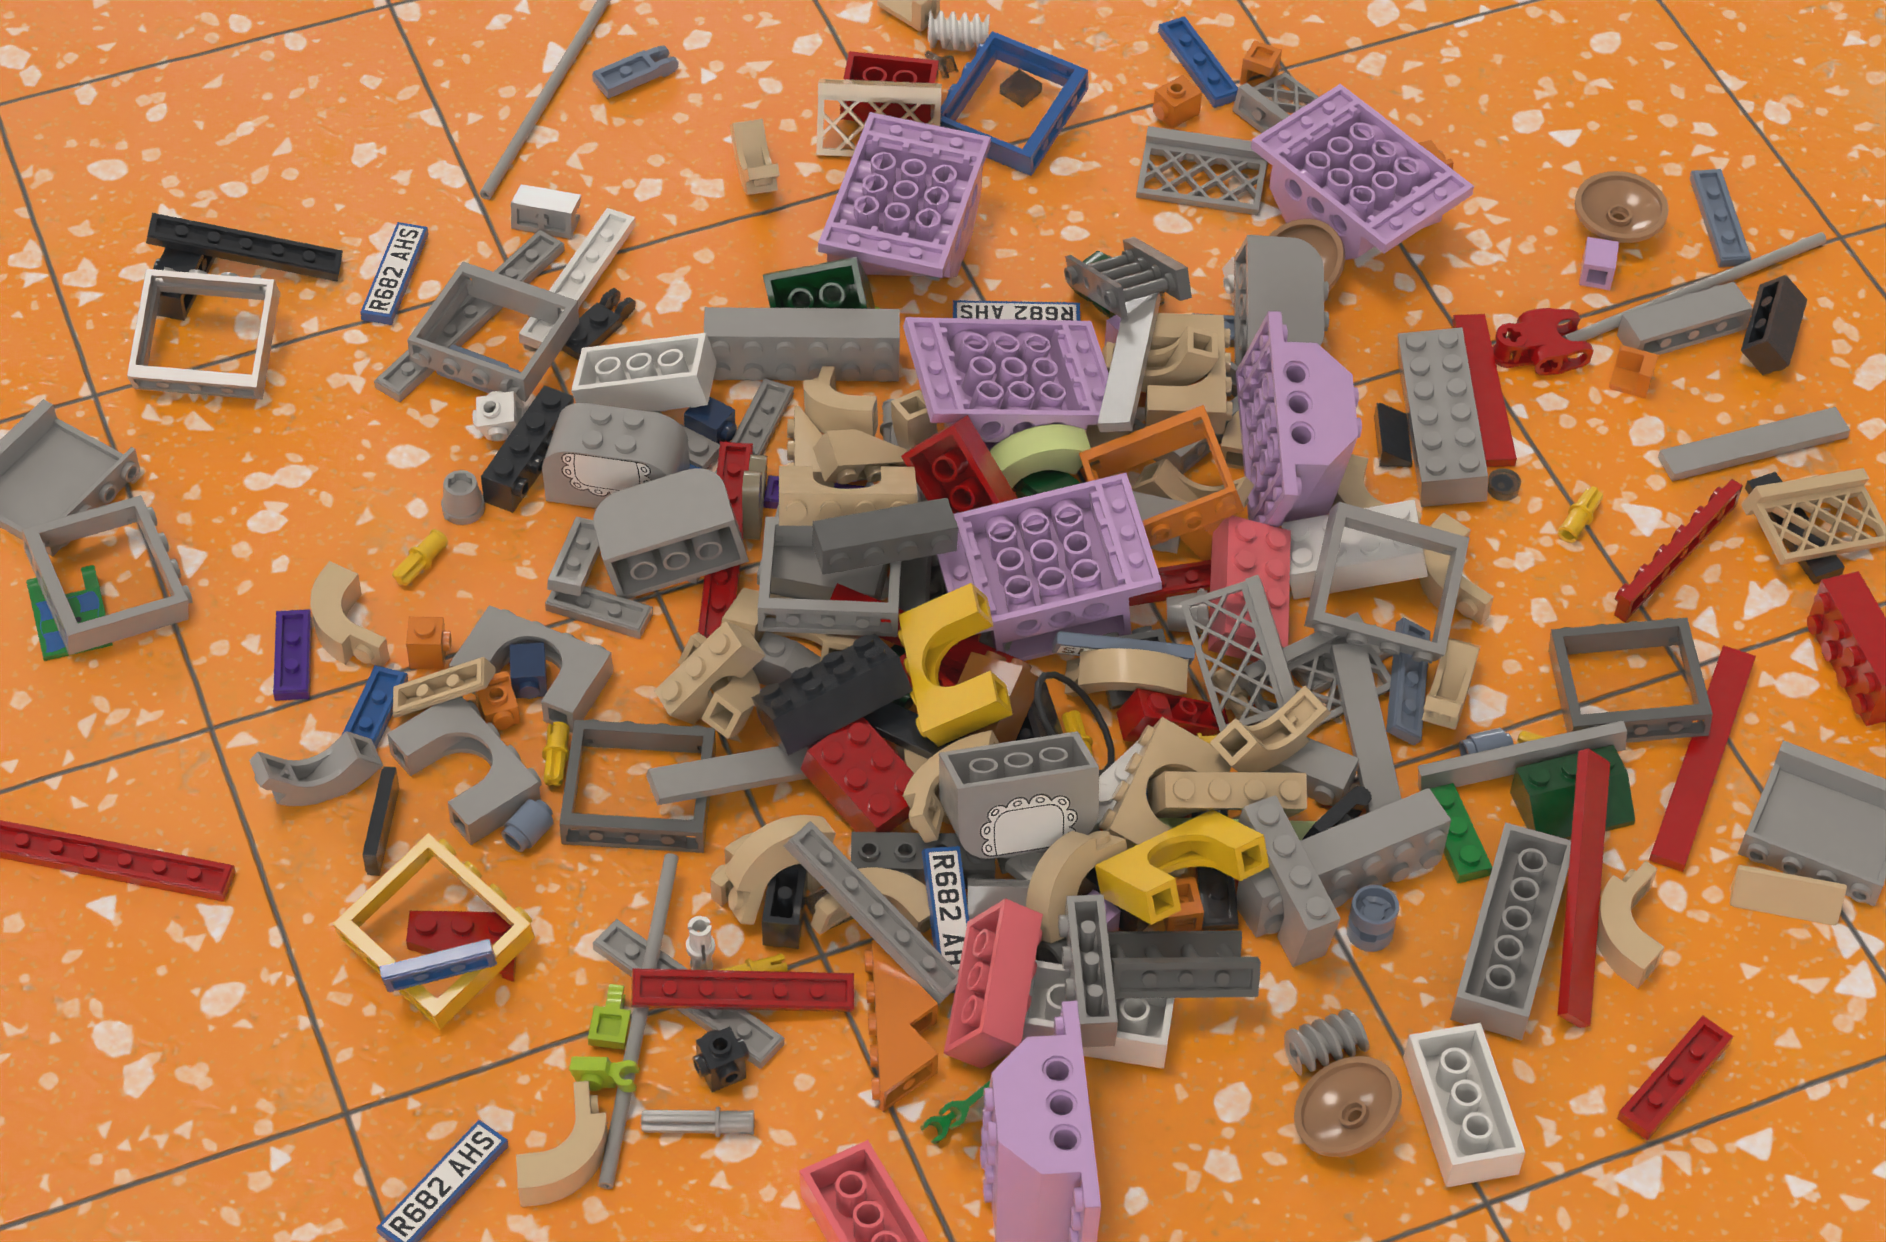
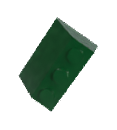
(821, 285)
(1547, 793)

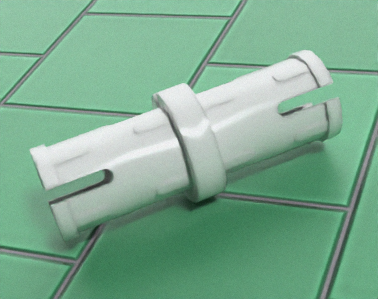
(700, 944)

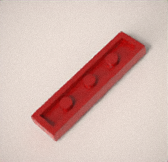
(1674, 1077)

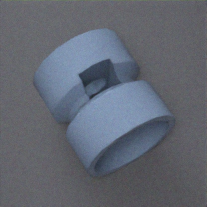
(1372, 918)

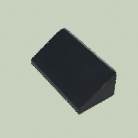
(1392, 437)

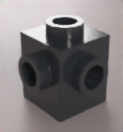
(720, 1058)

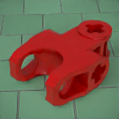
(1540, 342)

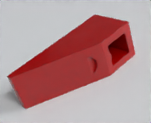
(1148, 707)

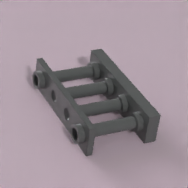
(1129, 276)
(1182, 965)

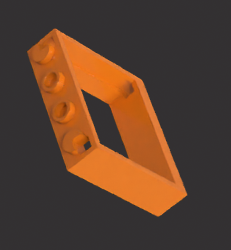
(1155, 442)

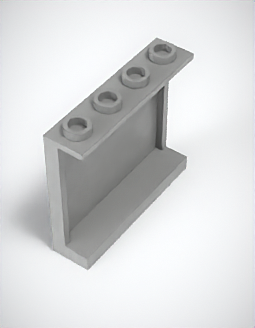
(56, 472)
(1821, 822)

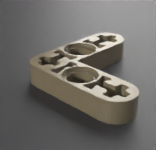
(753, 496)

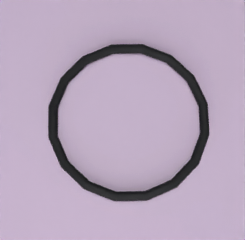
(1046, 724)

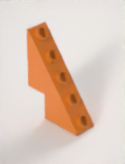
(900, 1017)

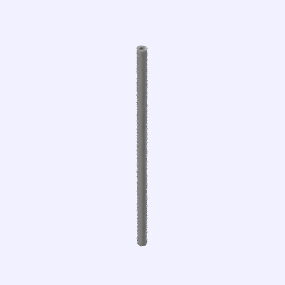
(543, 99)
(1718, 279)
(638, 1022)

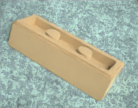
(442, 686)
(1787, 895)

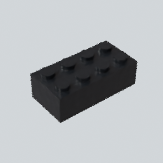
(831, 693)

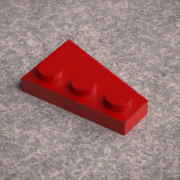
(444, 930)

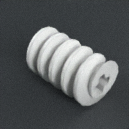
(957, 31)

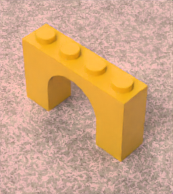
(927, 636)
(1140, 876)

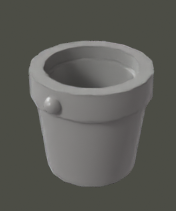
(461, 498)
(1175, 615)

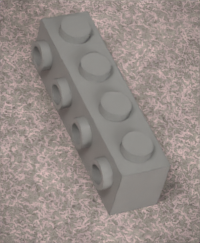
(1090, 968)

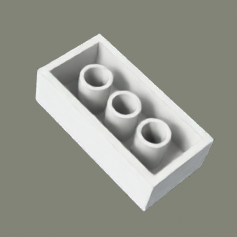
(647, 373)
(1361, 558)
(1141, 1021)
(1463, 1105)

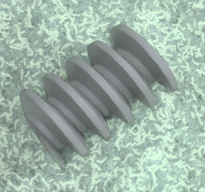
(1325, 1038)

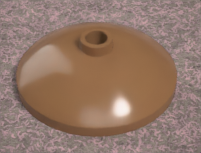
(1621, 206)
(1323, 239)
(1348, 1106)

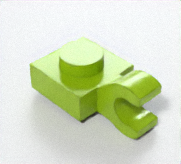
(610, 1023)
(603, 1073)

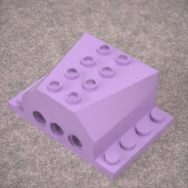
(1356, 173)
(907, 199)
(1008, 372)
(1294, 425)
(1055, 563)
(1041, 1140)

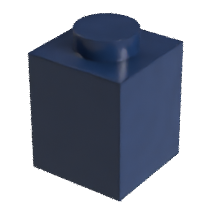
(712, 421)
(528, 670)

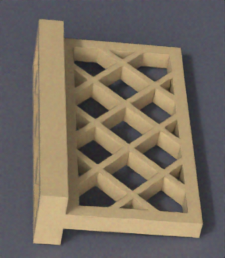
(871, 92)
(1804, 493)

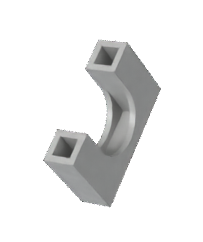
(582, 665)
(458, 728)
(1308, 910)

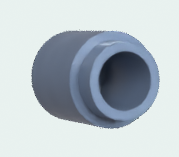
(1485, 741)
(528, 825)

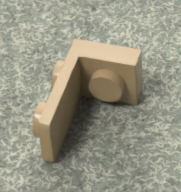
(912, 11)

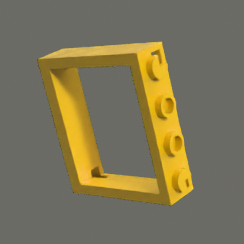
(444, 1008)

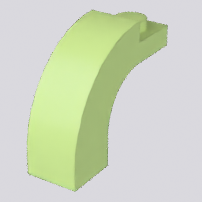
(1040, 449)

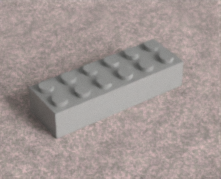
(800, 341)
(1442, 417)
(1356, 854)
(1512, 931)

